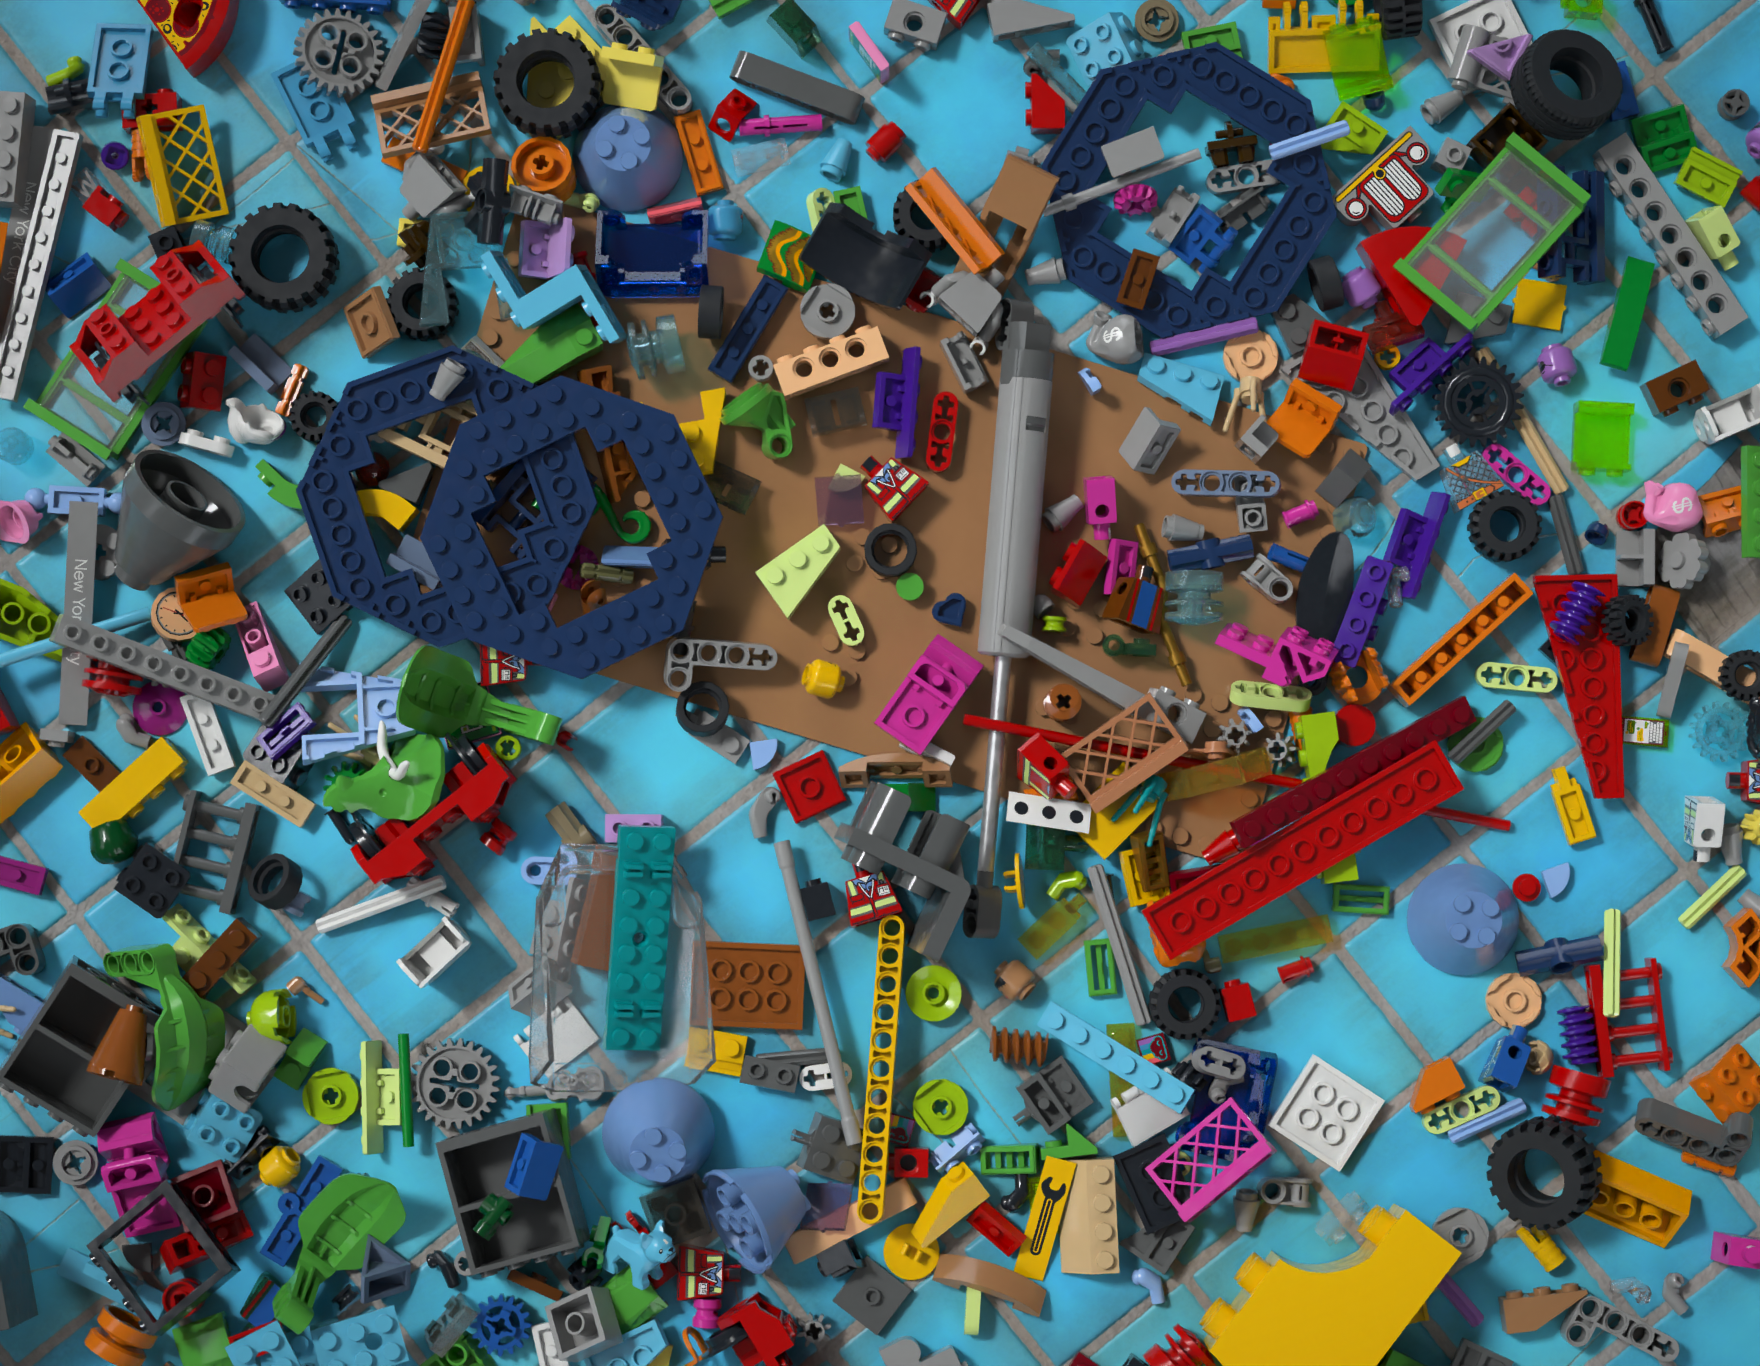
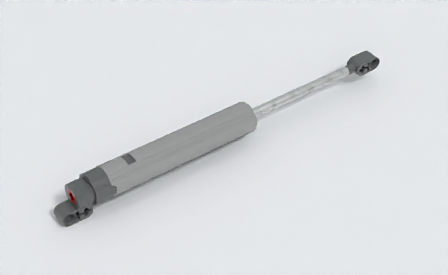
(1010, 558)

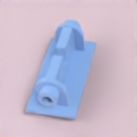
(967, 1143)

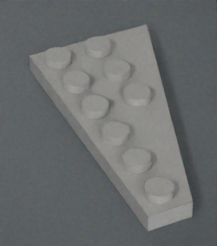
(1368, 415)

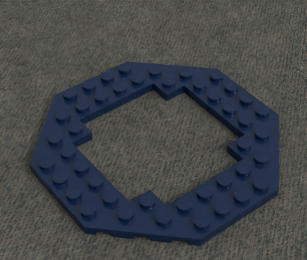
(1250, 100)
(522, 429)
(341, 526)

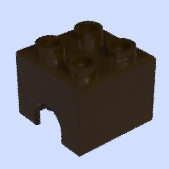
(1492, 137)

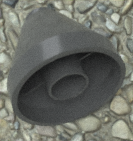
(171, 518)

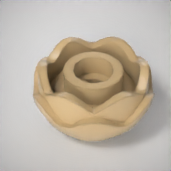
(1540, 1057)

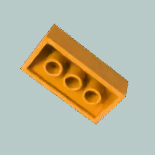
(24, 768)
(1639, 1201)

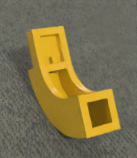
(388, 507)

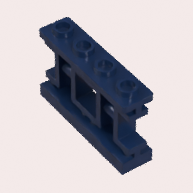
(1587, 237)
(517, 482)

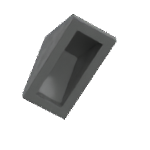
(1343, 478)
(410, 484)

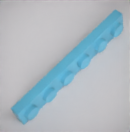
(1116, 1057)

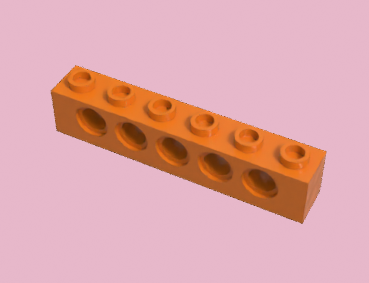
(1459, 640)

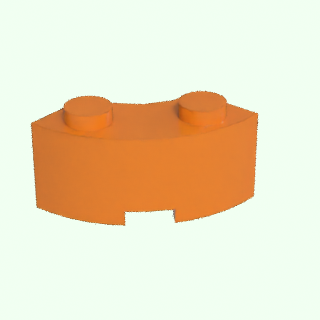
(1744, 950)

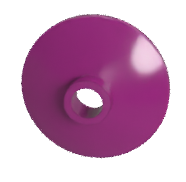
(163, 722)

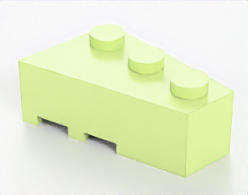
(798, 569)

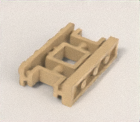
(435, 449)

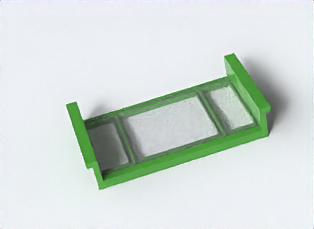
(1494, 233)
(77, 403)

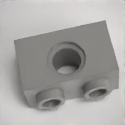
(903, 12)

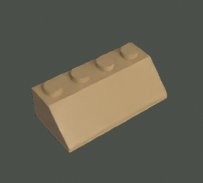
(1090, 1219)

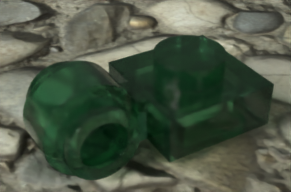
(1139, 647)

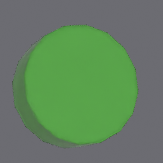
(909, 586)

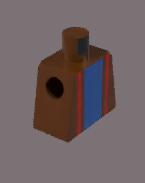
(1136, 602)

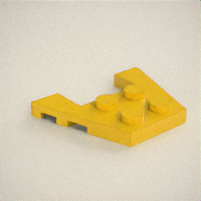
(704, 433)

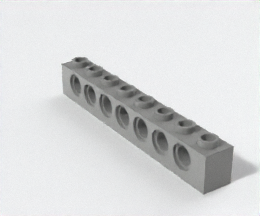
(1669, 220)
(159, 667)

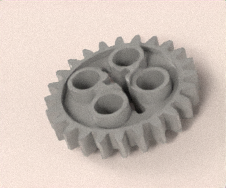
(363, 60)
(458, 1057)

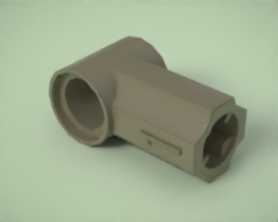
(568, 826)

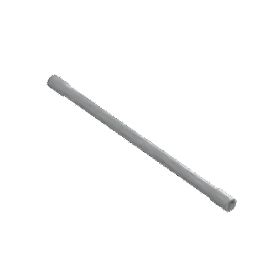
(848, 1118)

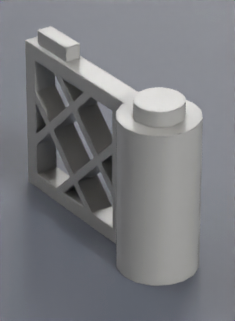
(1468, 72)

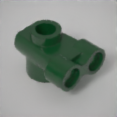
(496, 1212)

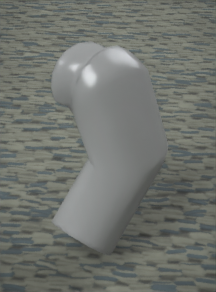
(1671, 1291)

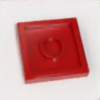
(809, 786)

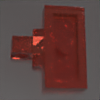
(1390, 329)

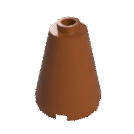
(122, 1048)

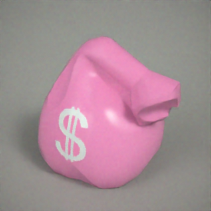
(1672, 506)

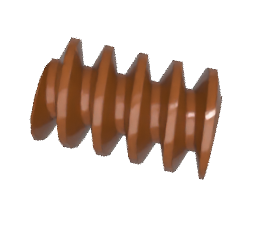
(1062, 691)
(1018, 1046)

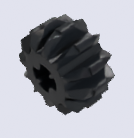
(432, 35)

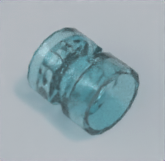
(213, 238)

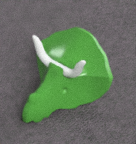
(400, 785)

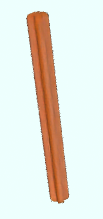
(442, 75)

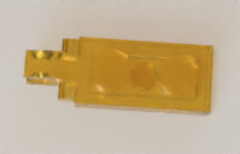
(1051, 925)

